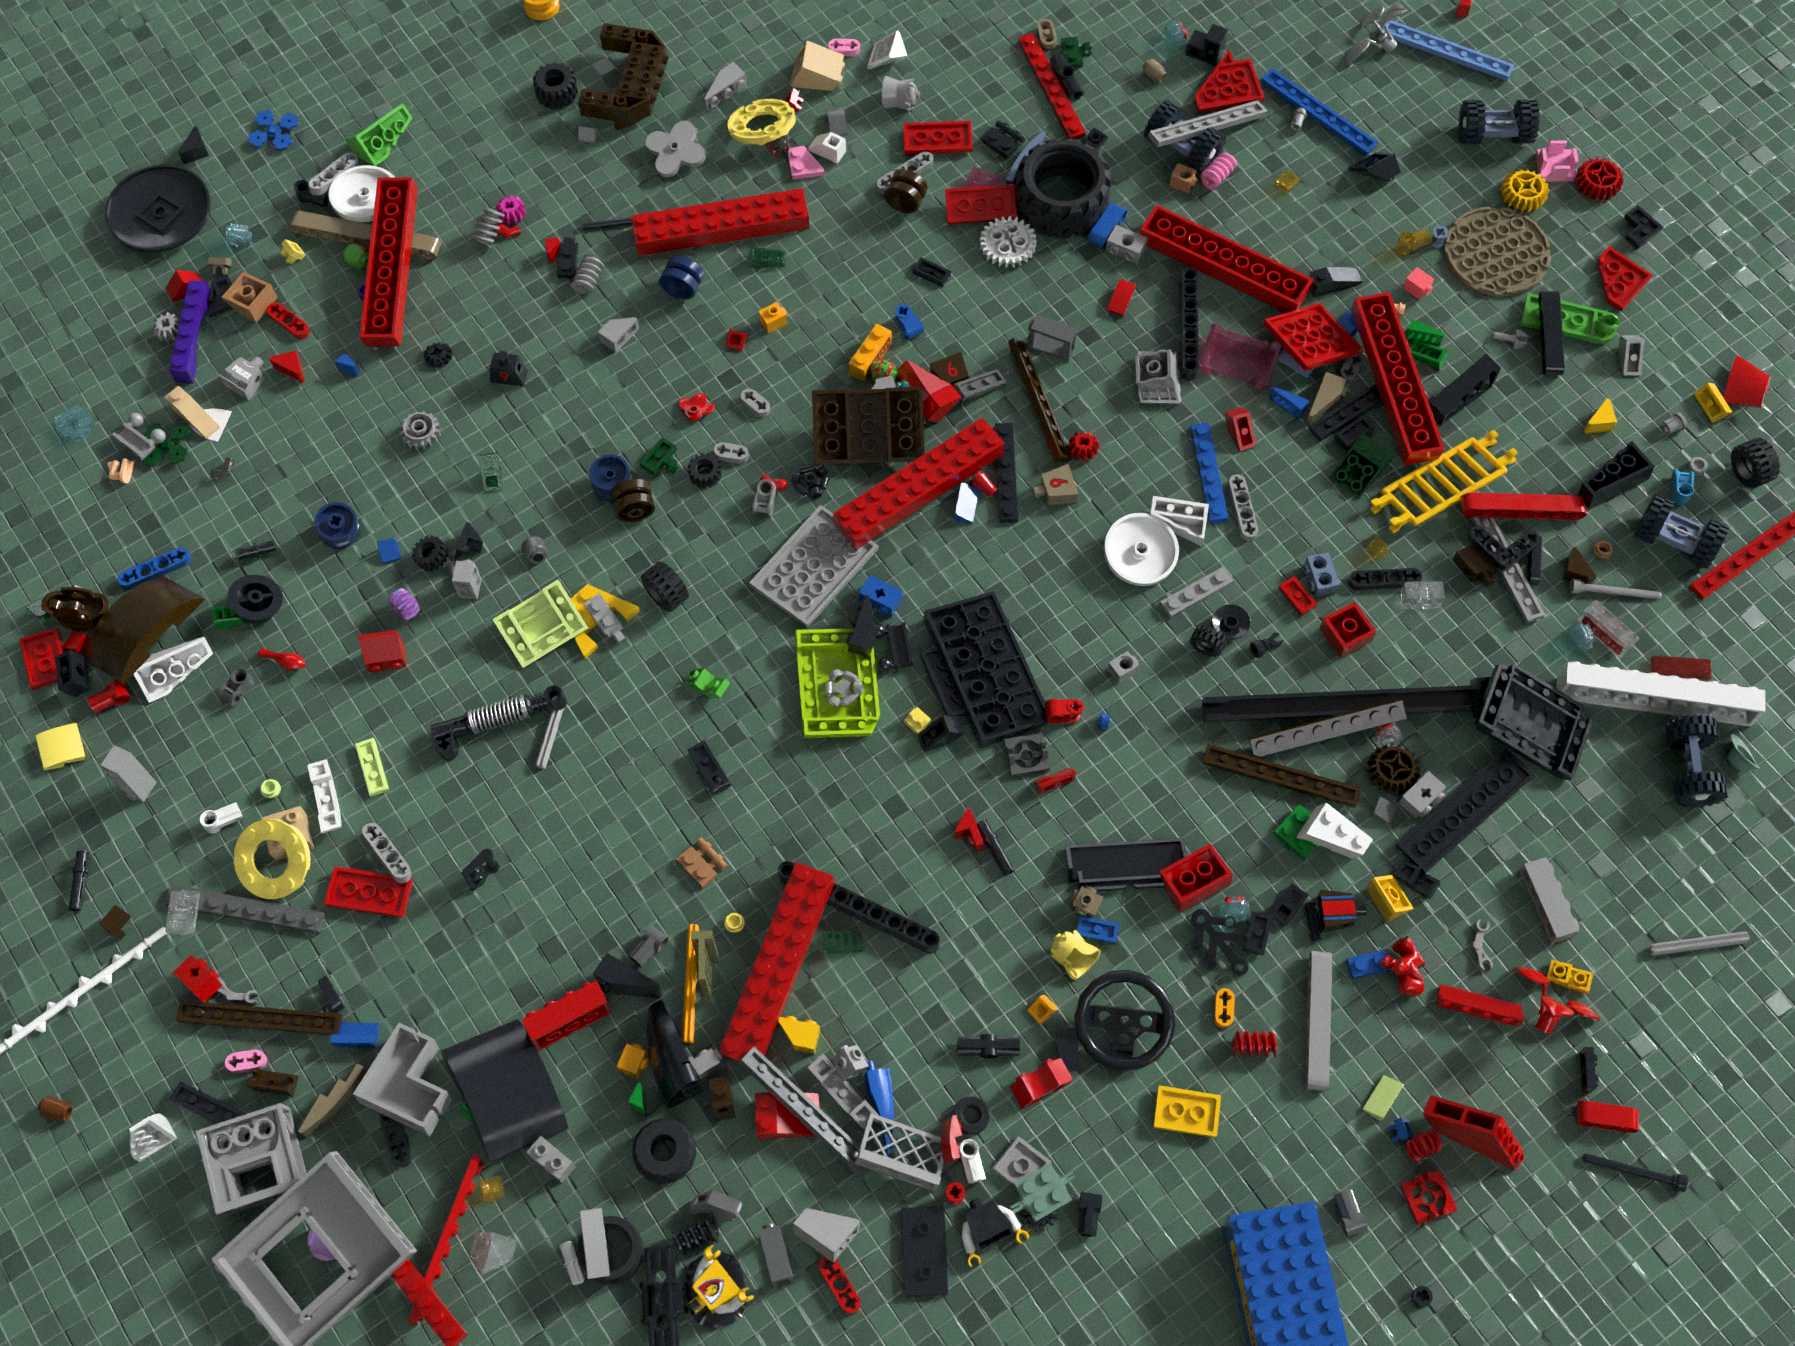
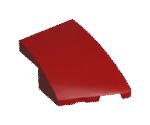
(1746, 384)

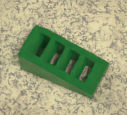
(1423, 333)
(1432, 362)
(225, 622)

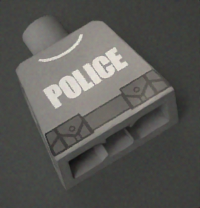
(243, 376)

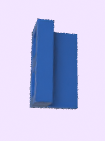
(356, 1035)

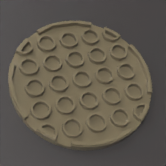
(1497, 251)

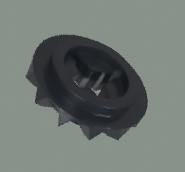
(445, 354)

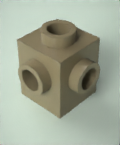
(1094, 901)

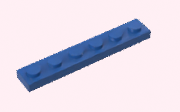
(1209, 472)

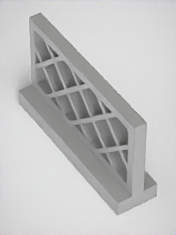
(895, 1168)

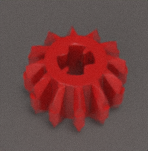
(1083, 446)
(1423, 1145)

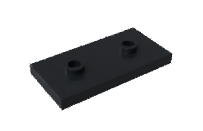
(924, 1251)

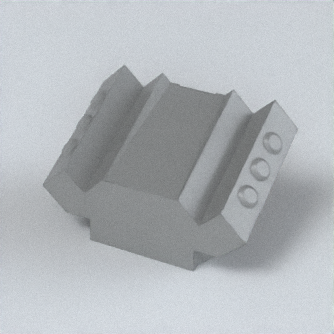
(1158, 376)

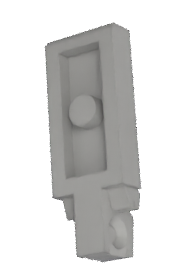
(604, 618)

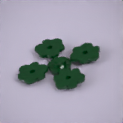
(177, 453)

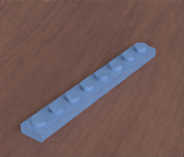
(1449, 50)

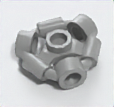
(842, 688)

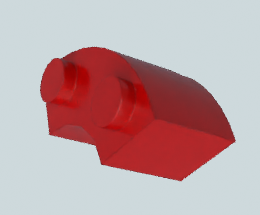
(1032, 1087)

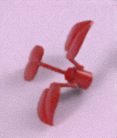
(1554, 1010)

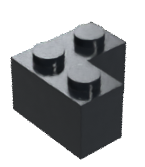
(1207, 46)

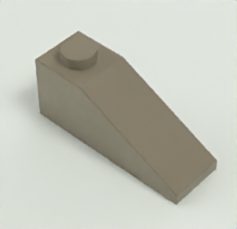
(1327, 396)

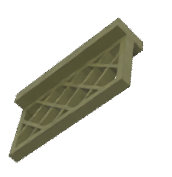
(706, 954)

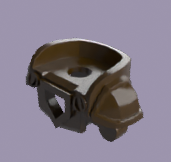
(67, 605)

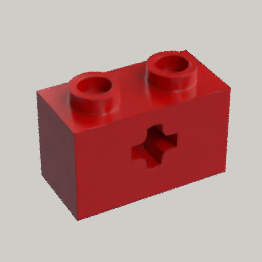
(198, 978)

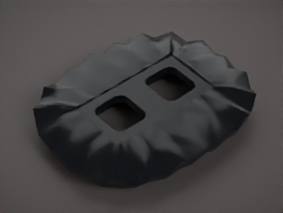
(705, 1316)

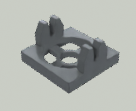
(1038, 740)

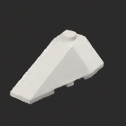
(170, 667)

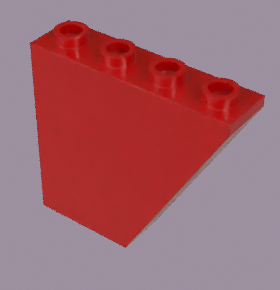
(1475, 1129)

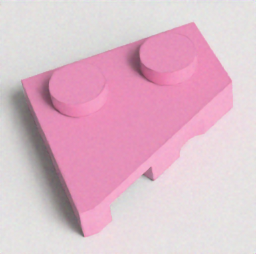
(803, 164)

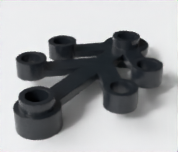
(1217, 939)

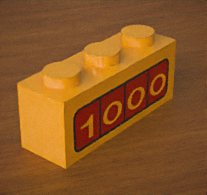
(871, 350)

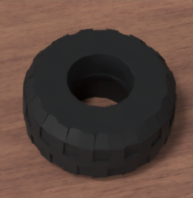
(650, 1136)

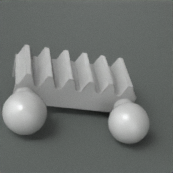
(136, 441)

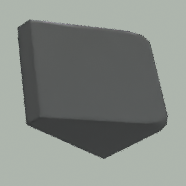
(1384, 811)

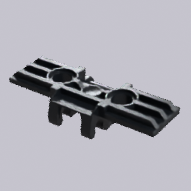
(667, 1296)

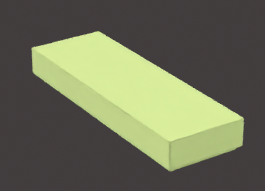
(372, 767)

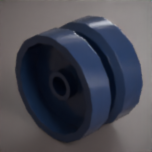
(681, 277)
(606, 473)
(337, 525)

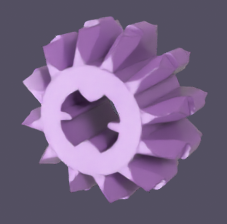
(403, 604)

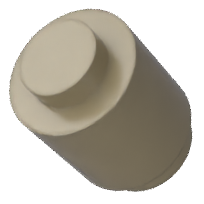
(1154, 71)

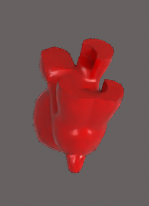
(1405, 967)

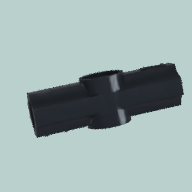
(1066, 76)
(988, 1046)

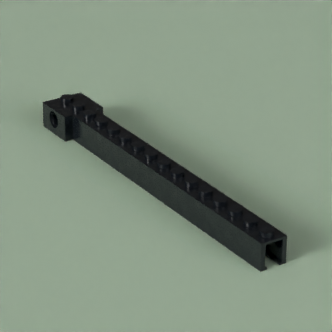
(1339, 702)

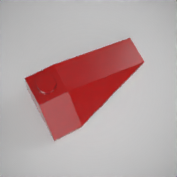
(938, 395)

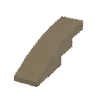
(328, 1106)

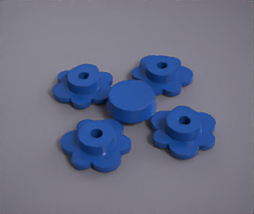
(274, 131)

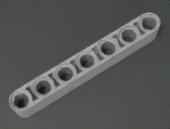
(1318, 1021)

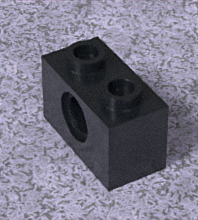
(72, 673)

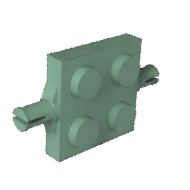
(1042, 1192)

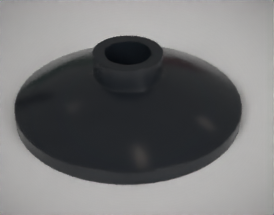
(1234, 615)

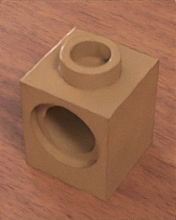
(1183, 178)

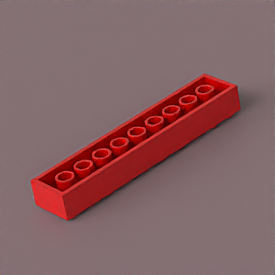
(720, 221)
(1225, 260)
(388, 262)
(1397, 378)
(918, 483)
(778, 962)

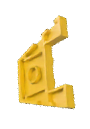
(622, 607)

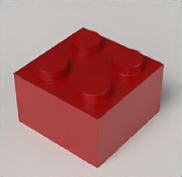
(1347, 629)

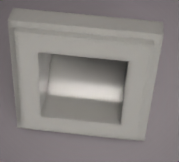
(587, 134)

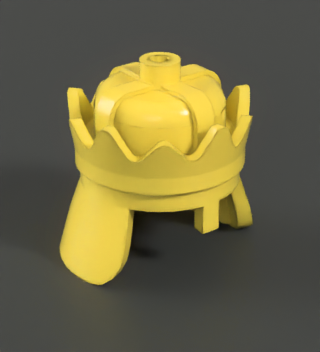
(1074, 953)

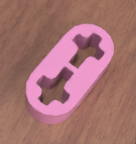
(844, 46)
(245, 1056)

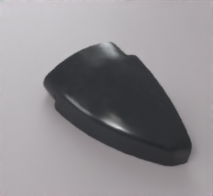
(666, 1054)

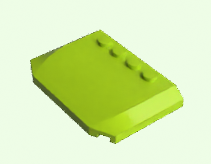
(817, 656)

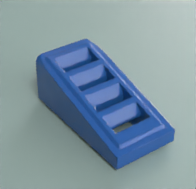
(1290, 402)

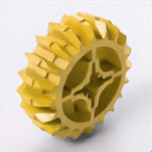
(1524, 190)

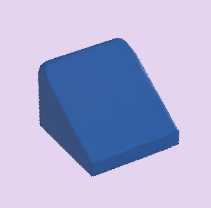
(346, 365)
(389, 550)

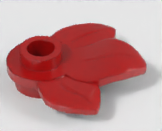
(696, 407)

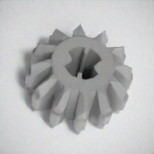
(166, 327)

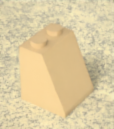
(817, 68)

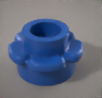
(1103, 721)

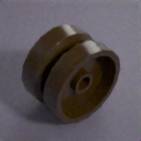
(905, 191)
(632, 500)

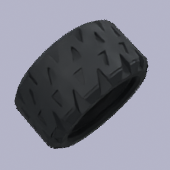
(1062, 159)

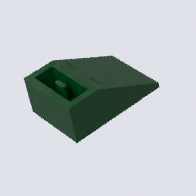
(1361, 466)

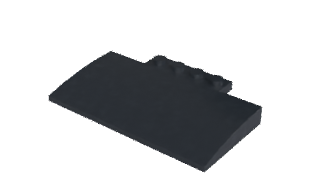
(981, 670)

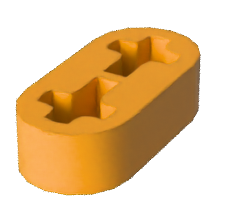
(1219, 1008)

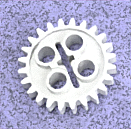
(1015, 234)

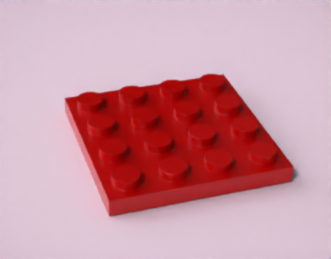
(1312, 336)

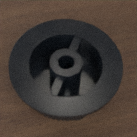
(255, 598)

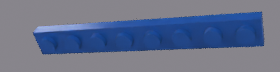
(1319, 112)

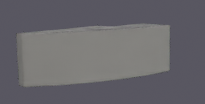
(594, 1243)

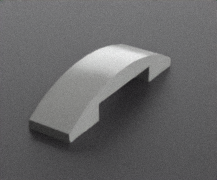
(841, 1091)

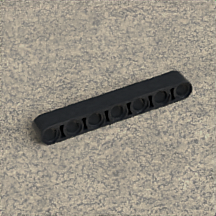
(1189, 300)

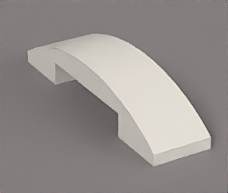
(325, 796)

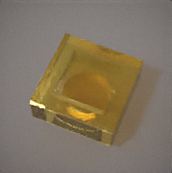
(1288, 181)

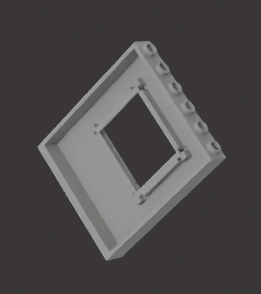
(349, 1226)

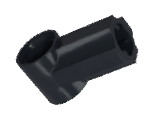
(303, 194)
(1089, 1209)

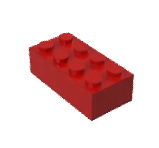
(566, 1015)

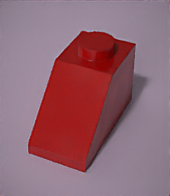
(1240, 428)

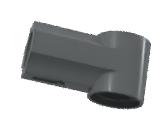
(652, 942)
(1351, 1218)

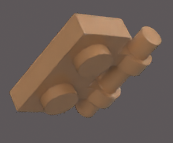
(697, 867)

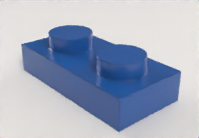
(1098, 930)
(1366, 964)

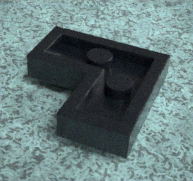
(1645, 227)

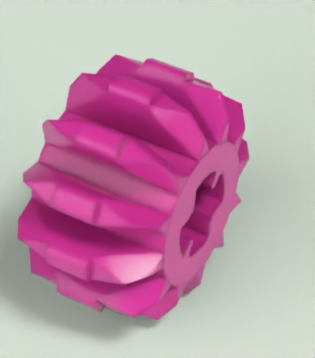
(512, 208)

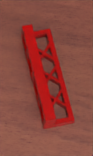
(1479, 1005)

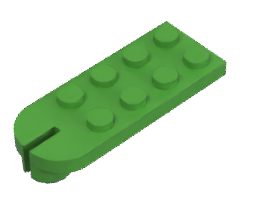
(1577, 320)

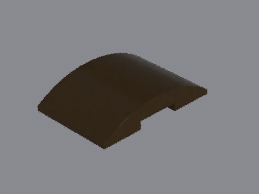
(868, 426)
(136, 623)

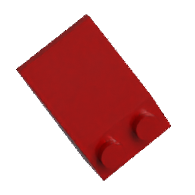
(776, 1121)

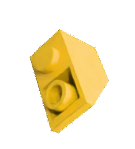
(801, 1035)

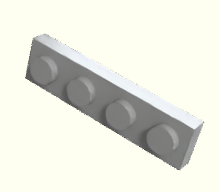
(1196, 592)

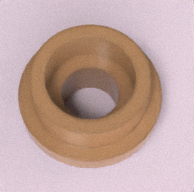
(1604, 545)

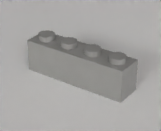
(128, 774)
(1549, 900)

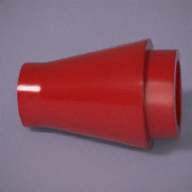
(982, 482)

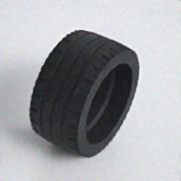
(635, 1259)

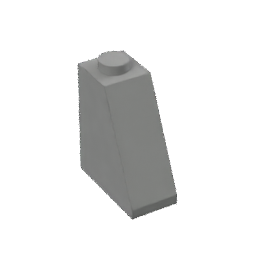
(825, 1231)

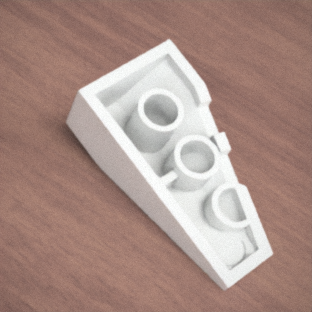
(150, 1136)

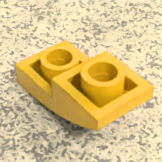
(1569, 977)

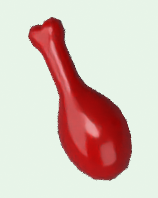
(288, 660)

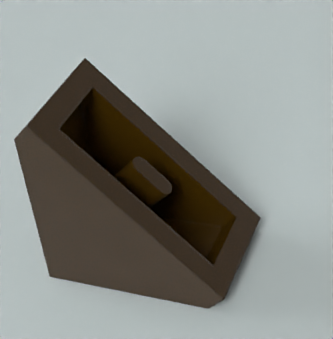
(1578, 568)

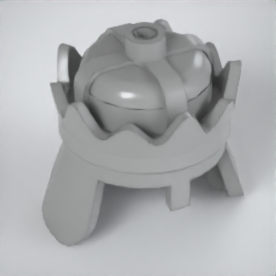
(899, 93)

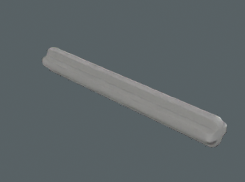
(1699, 943)

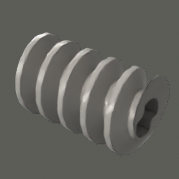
(488, 226)
(587, 274)

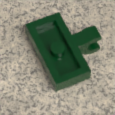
(1074, 53)
(660, 456)

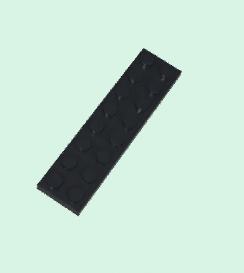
(1465, 811)

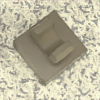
(219, 262)

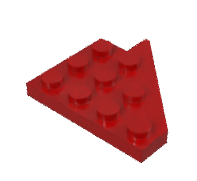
(1229, 86)

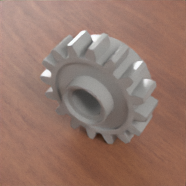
(420, 430)

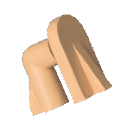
(125, 471)

